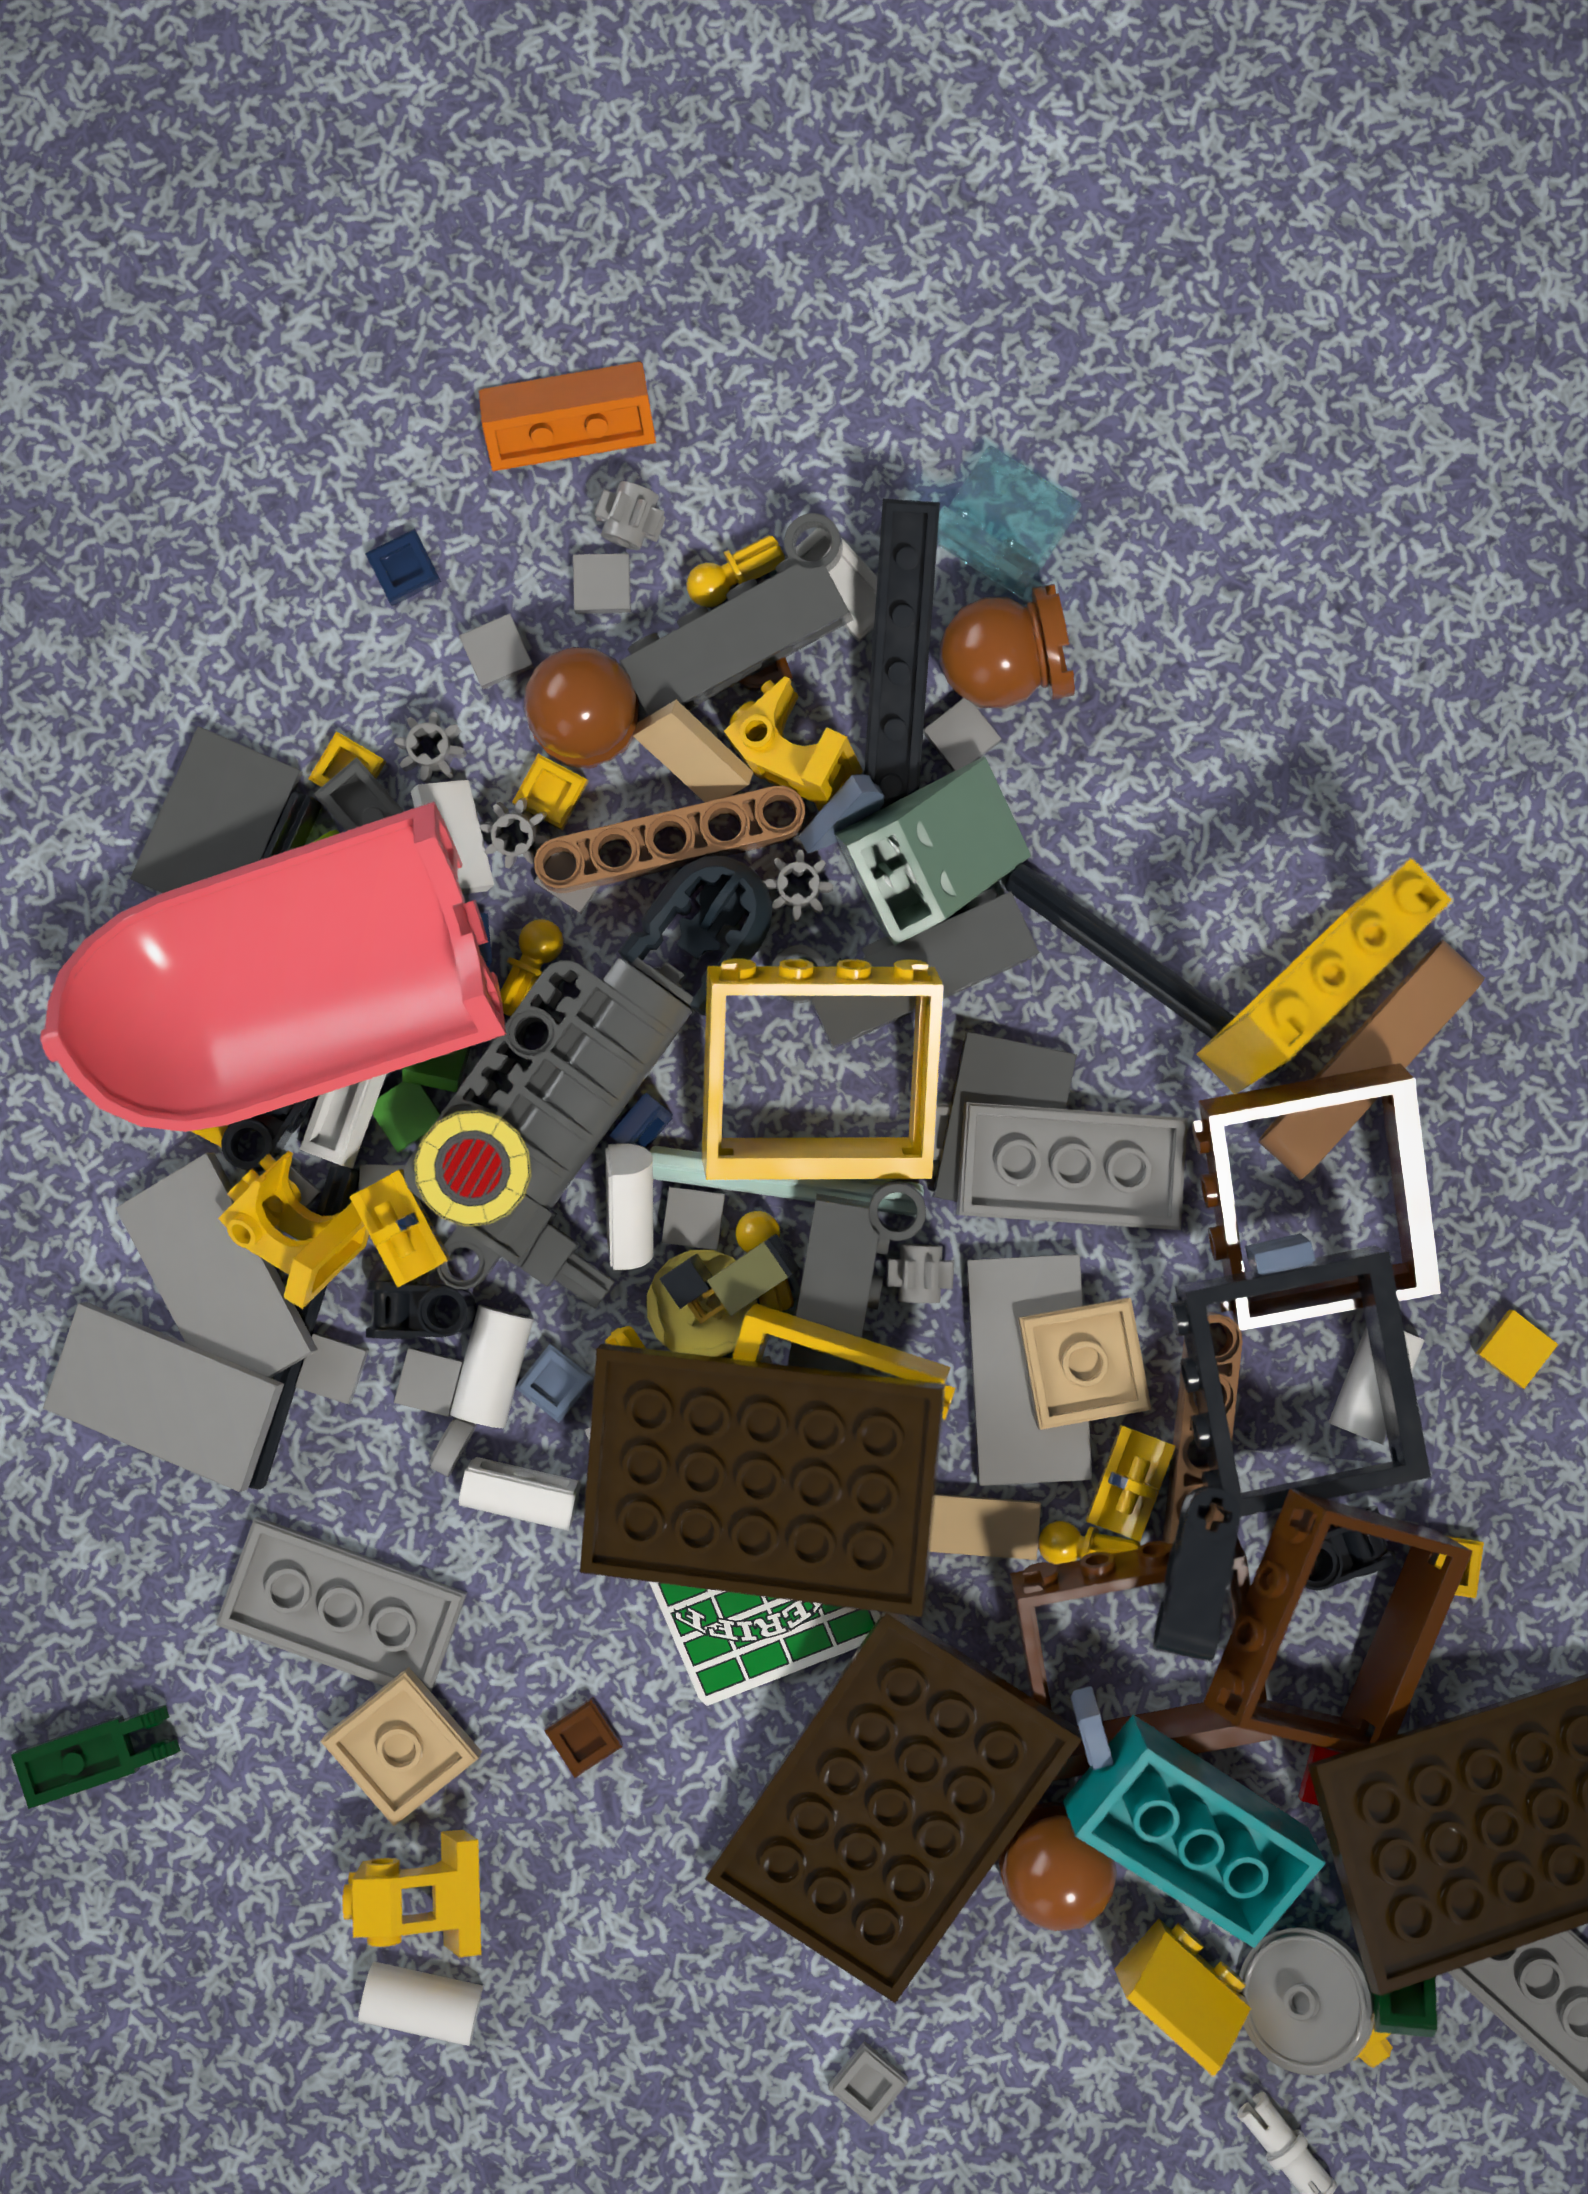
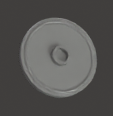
(1307, 2001)

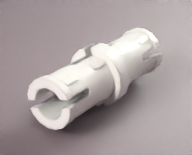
(1285, 2147)

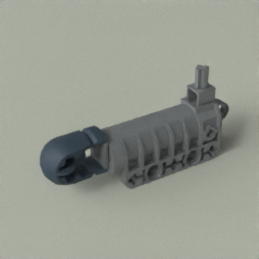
(594, 1065)

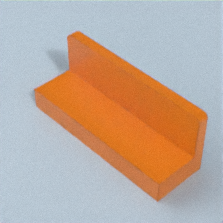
(566, 416)

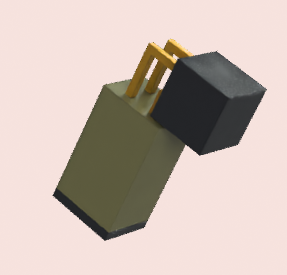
(734, 1285)

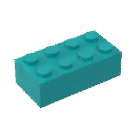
(1194, 1832)

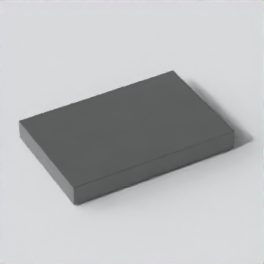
(215, 813)
(1001, 1074)

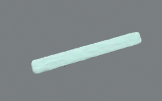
(687, 1168)

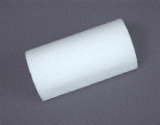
(629, 1205)
(491, 1367)
(1359, 1400)
(519, 1493)
(420, 2003)

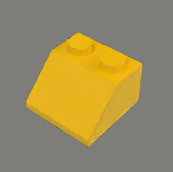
(1184, 1993)

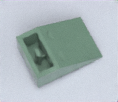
(934, 850)

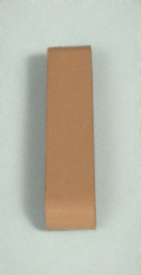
(691, 820)
(1388, 1037)
(1184, 1475)

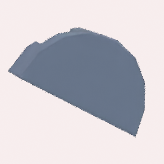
(851, 803)

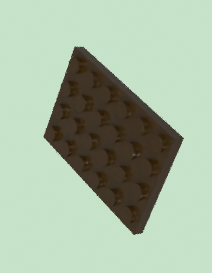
(762, 1479)
(893, 1804)
(1462, 1834)

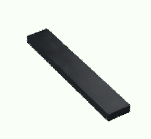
(901, 646)

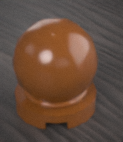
(1003, 650)
(581, 707)
(1053, 1873)

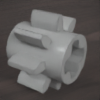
(630, 515)
(415, 748)
(503, 841)
(799, 870)
(920, 1273)

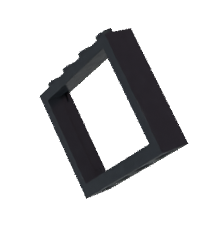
(1389, 1358)

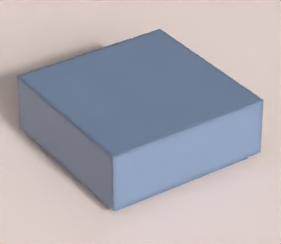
(1280, 1254)
(554, 1382)
(1091, 1728)

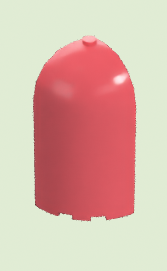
(278, 980)

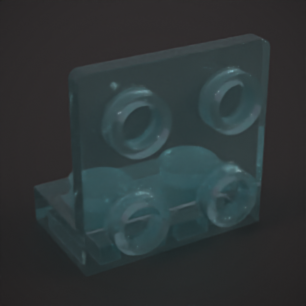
(1006, 521)

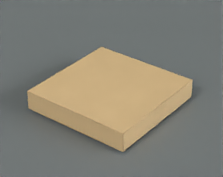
(1084, 1363)
(401, 1746)

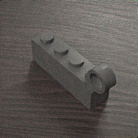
(745, 633)
(962, 950)
(840, 1267)

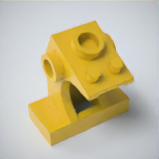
(810, 770)
(273, 1203)
(375, 1897)

